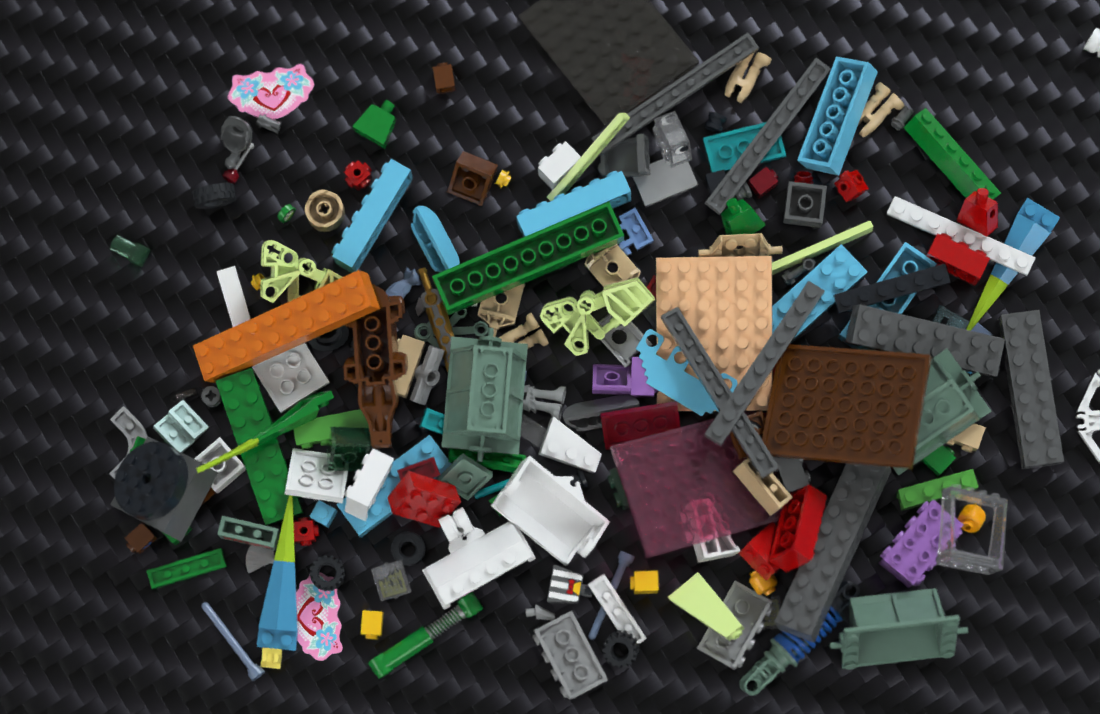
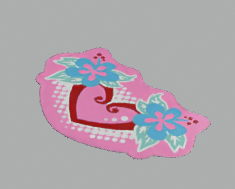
(271, 92)
(318, 619)

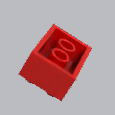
(958, 258)
(423, 499)

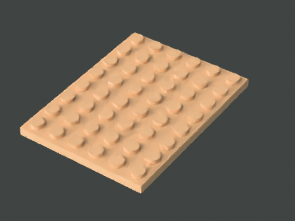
(726, 308)

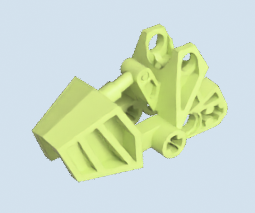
(286, 275)
(623, 301)

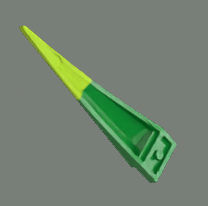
(301, 413)

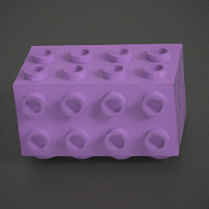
(917, 546)

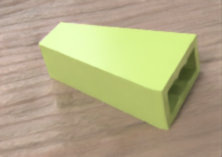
(704, 604)

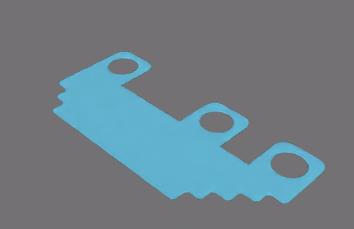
(673, 380)

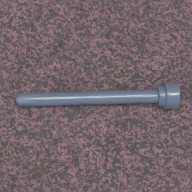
(624, 560)
(253, 669)

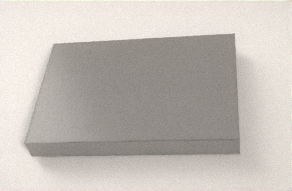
(664, 182)

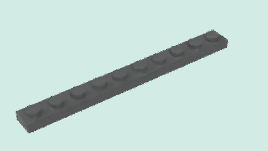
(683, 88)
(767, 136)
(764, 363)
(718, 390)

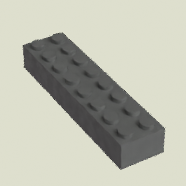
(906, 334)
(1030, 389)

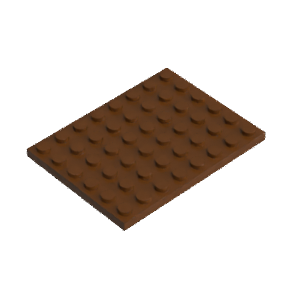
(847, 405)

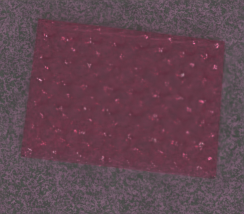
(686, 489)

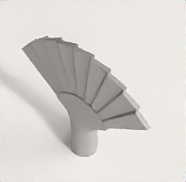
(258, 557)

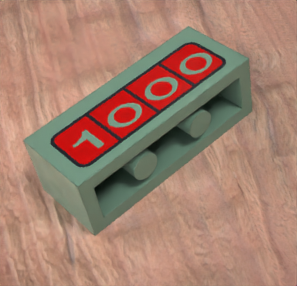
(249, 533)

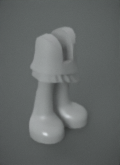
(554, 409)

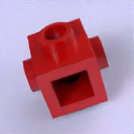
(360, 181)
(851, 185)
(310, 536)

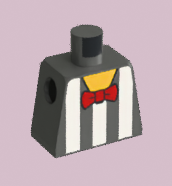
(567, 587)

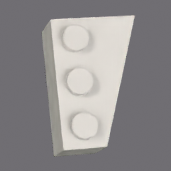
(568, 448)
(367, 484)
(716, 549)

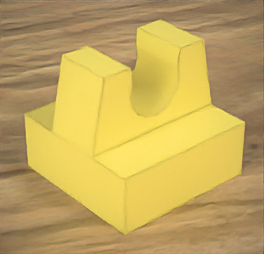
(271, 658)

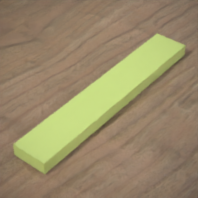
(590, 155)
(822, 247)

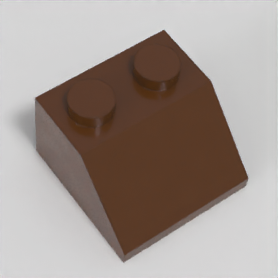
(472, 178)

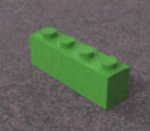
(318, 430)
(932, 490)

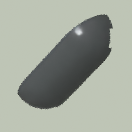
(587, 415)

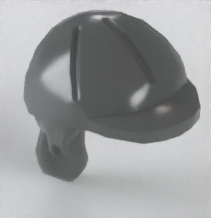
(236, 138)

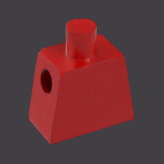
(979, 212)

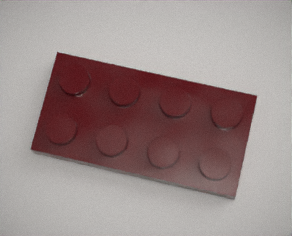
(638, 422)

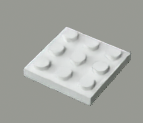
(291, 376)
(311, 479)

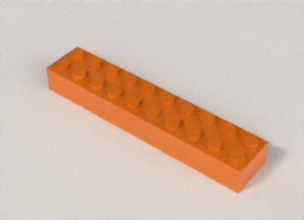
(286, 326)

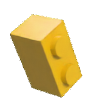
(644, 582)

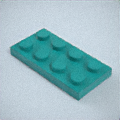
(727, 147)

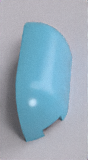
(433, 239)

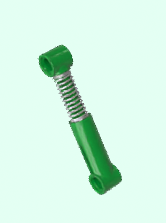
(423, 637)

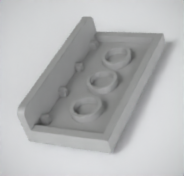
(749, 610)
(569, 655)

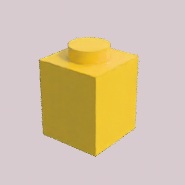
(372, 624)

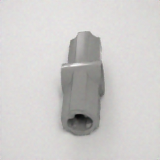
(427, 375)

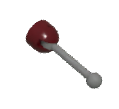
(233, 175)

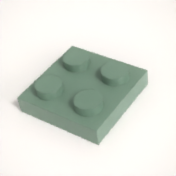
(466, 476)

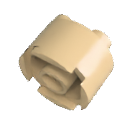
(334, 206)

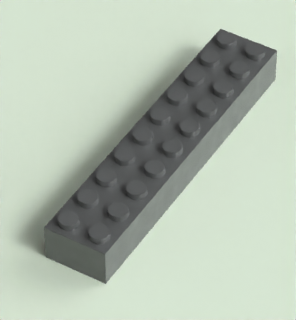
(837, 541)

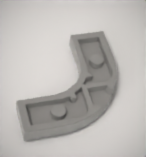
(130, 427)

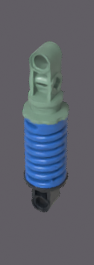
(789, 648)

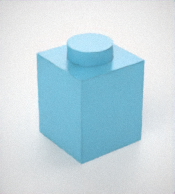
(323, 514)

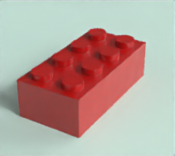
(798, 528)

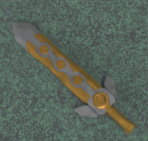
(437, 315)

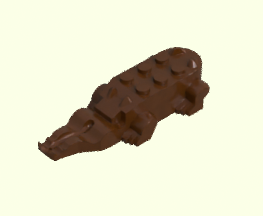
(377, 365)

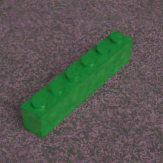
(948, 155)

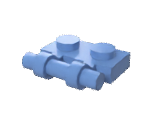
(636, 230)

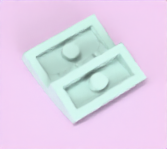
(180, 427)

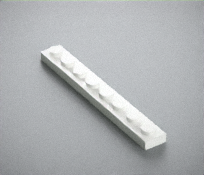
(936, 224)

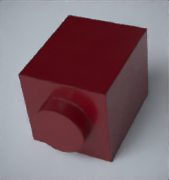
(763, 182)

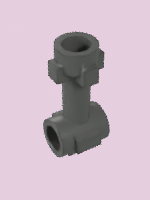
(807, 266)

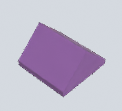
(611, 379)

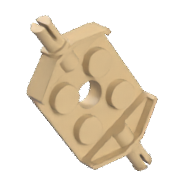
(753, 246)
(598, 263)
(501, 314)

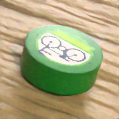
(286, 213)

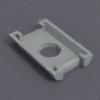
(627, 350)

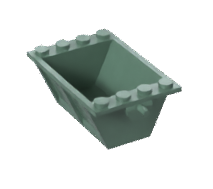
(484, 395)
(948, 406)
(897, 629)

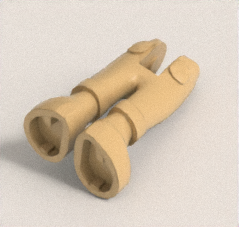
(760, 60)
(877, 118)
(522, 330)

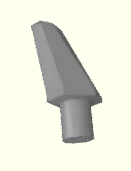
(540, 613)

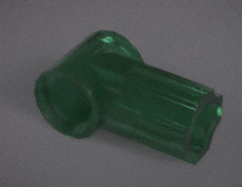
(132, 251)

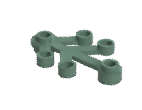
(456, 330)

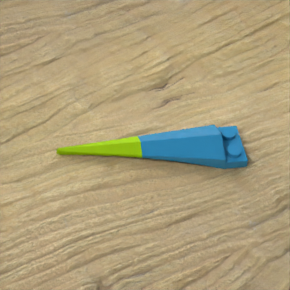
(1026, 234)
(279, 615)

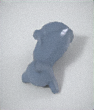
(403, 287)

